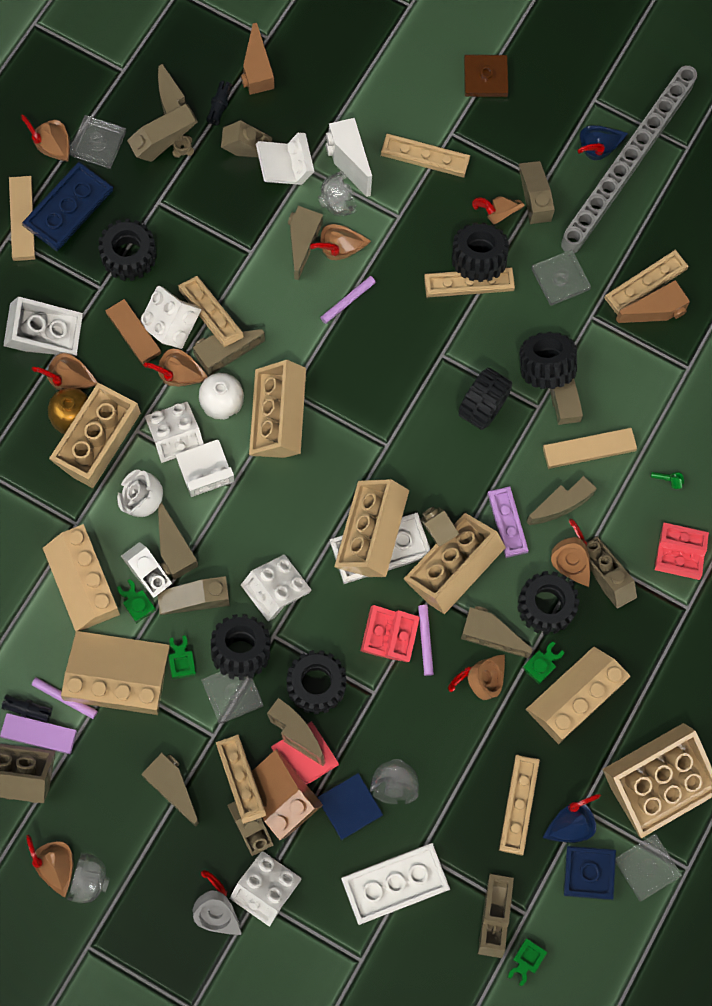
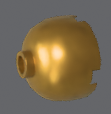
(65, 407)

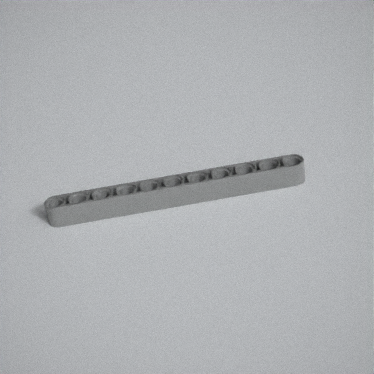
(627, 167)

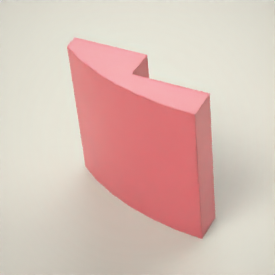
(681, 551)
(390, 634)
(303, 765)

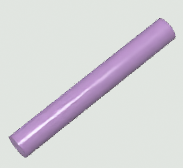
(348, 299)
(425, 640)
(56, 693)

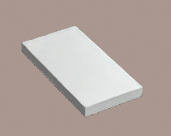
(409, 547)
(395, 884)

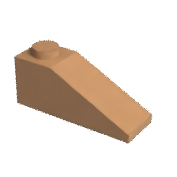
(257, 69)
(658, 306)

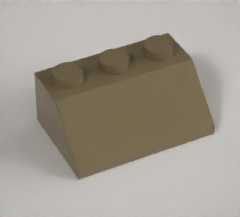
(25, 773)

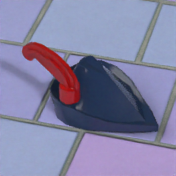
(599, 141)
(573, 823)

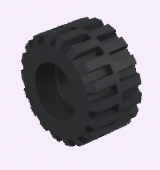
(125, 233)
(480, 239)
(548, 360)
(485, 398)
(557, 586)
(244, 630)
(316, 702)

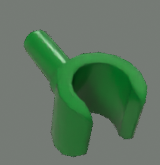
(676, 478)

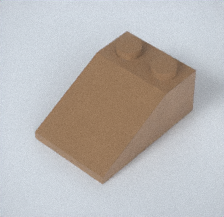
(283, 795)

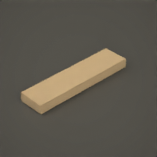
(425, 155)
(20, 207)
(646, 281)
(453, 284)
(212, 312)
(589, 448)
(240, 779)
(519, 805)

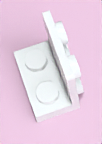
(286, 162)
(174, 430)
(204, 468)
(275, 586)
(265, 888)

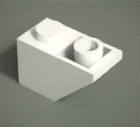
(146, 569)

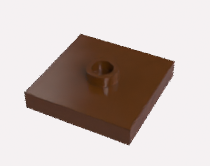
(486, 75)

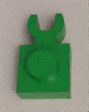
(137, 603)
(181, 662)
(541, 664)
(528, 959)

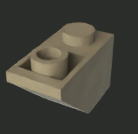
(242, 139)
(438, 525)
(253, 832)

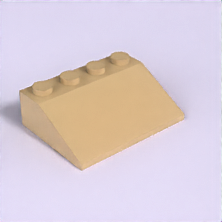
(115, 673)
(662, 779)

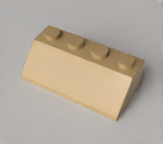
(278, 410)
(95, 435)
(372, 528)
(453, 567)
(80, 578)
(578, 693)

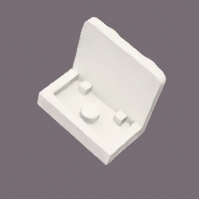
(169, 318)

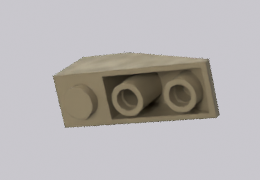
(610, 574)

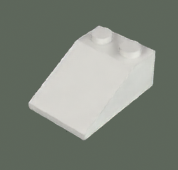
(348, 153)
(42, 328)

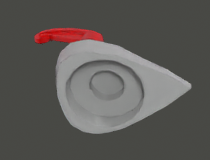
(214, 910)

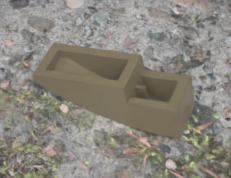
(170, 94)
(567, 403)
(562, 502)
(295, 731)
(496, 916)

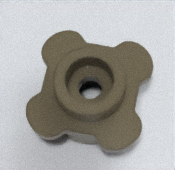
(187, 150)

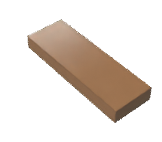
(133, 332)

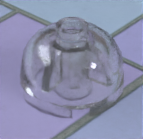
(337, 195)
(395, 782)
(88, 879)

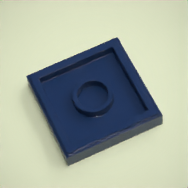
(350, 806)
(590, 873)

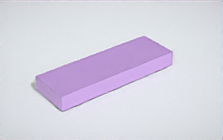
(508, 521)
(38, 733)

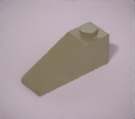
(161, 133)
(536, 192)
(303, 231)
(214, 356)
(174, 550)
(194, 596)
(489, 631)
(170, 784)

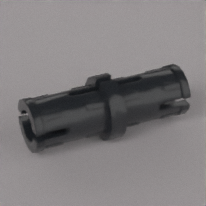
(219, 103)
(26, 708)

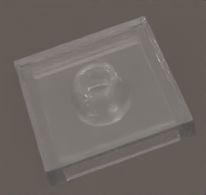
(97, 141)
(561, 277)
(231, 696)
(647, 867)

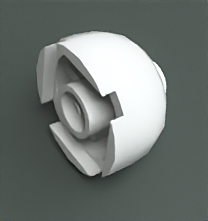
(221, 395)
(140, 494)

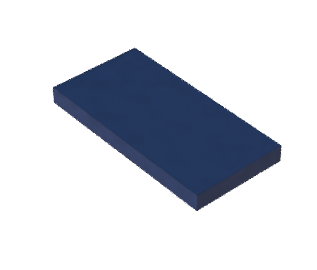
(67, 206)

